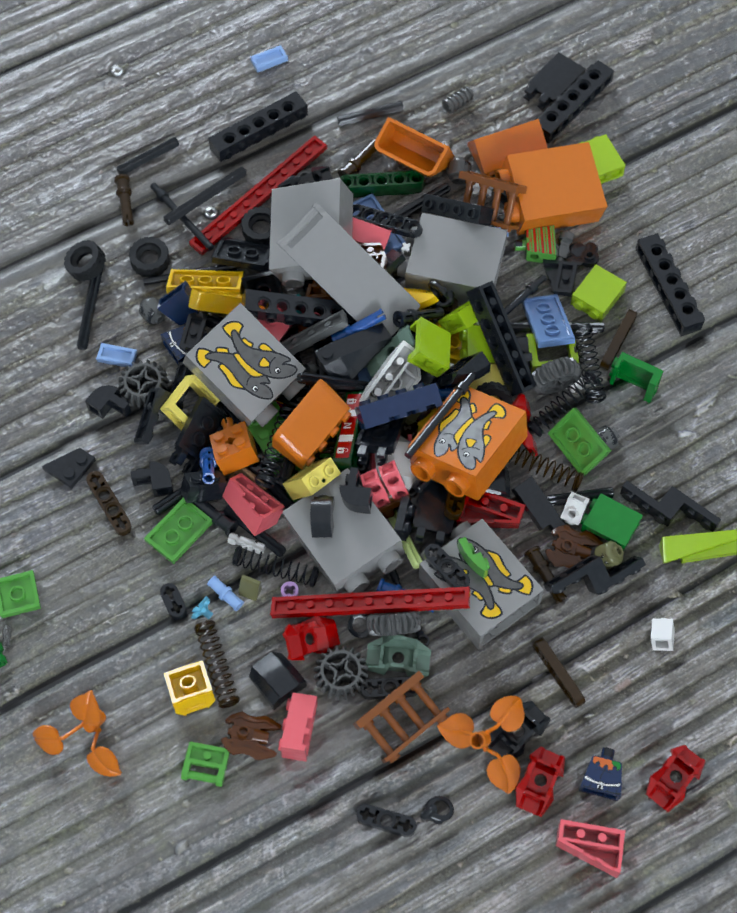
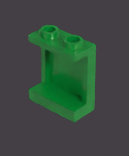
(637, 373)
(611, 520)

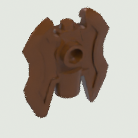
(570, 546)
(249, 735)

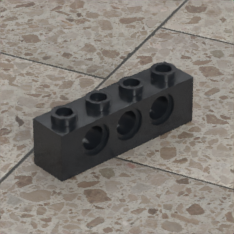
(457, 209)

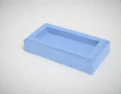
(269, 58)
(116, 355)

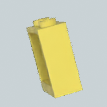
(170, 408)
(309, 480)

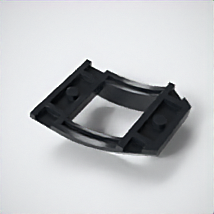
(195, 328)

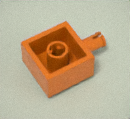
(233, 447)

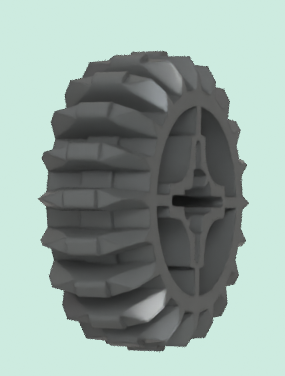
(556, 375)
(137, 376)
(393, 623)
(327, 664)

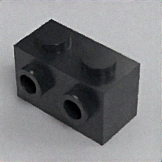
(196, 490)

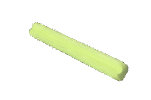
(408, 546)

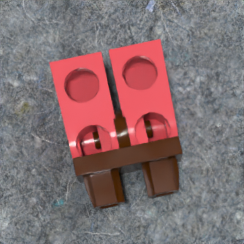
(388, 496)

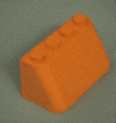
(413, 148)
(492, 149)
(311, 425)

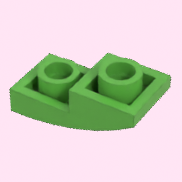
(475, 561)

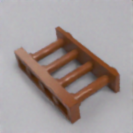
(498, 187)
(383, 710)

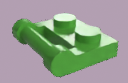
(208, 757)

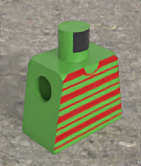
(538, 244)

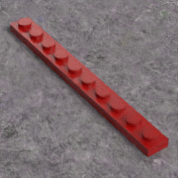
(259, 193)
(371, 602)

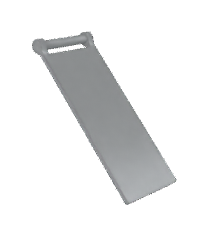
(346, 270)

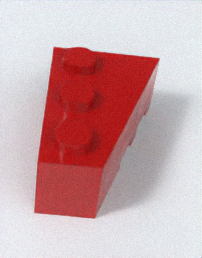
(494, 510)

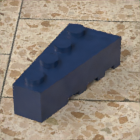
(397, 406)

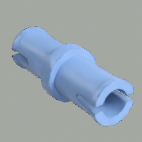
(225, 593)

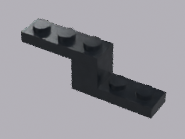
(155, 400)
(669, 506)
(594, 575)

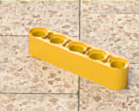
(214, 300)

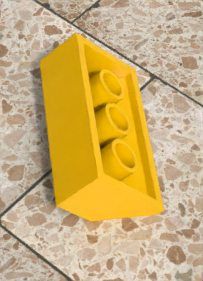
(206, 279)

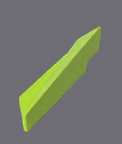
(698, 546)

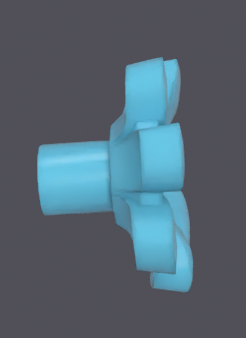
(202, 609)

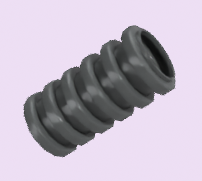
(458, 99)

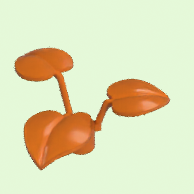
(86, 709)
(510, 716)

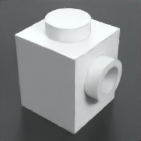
(574, 508)
(662, 634)

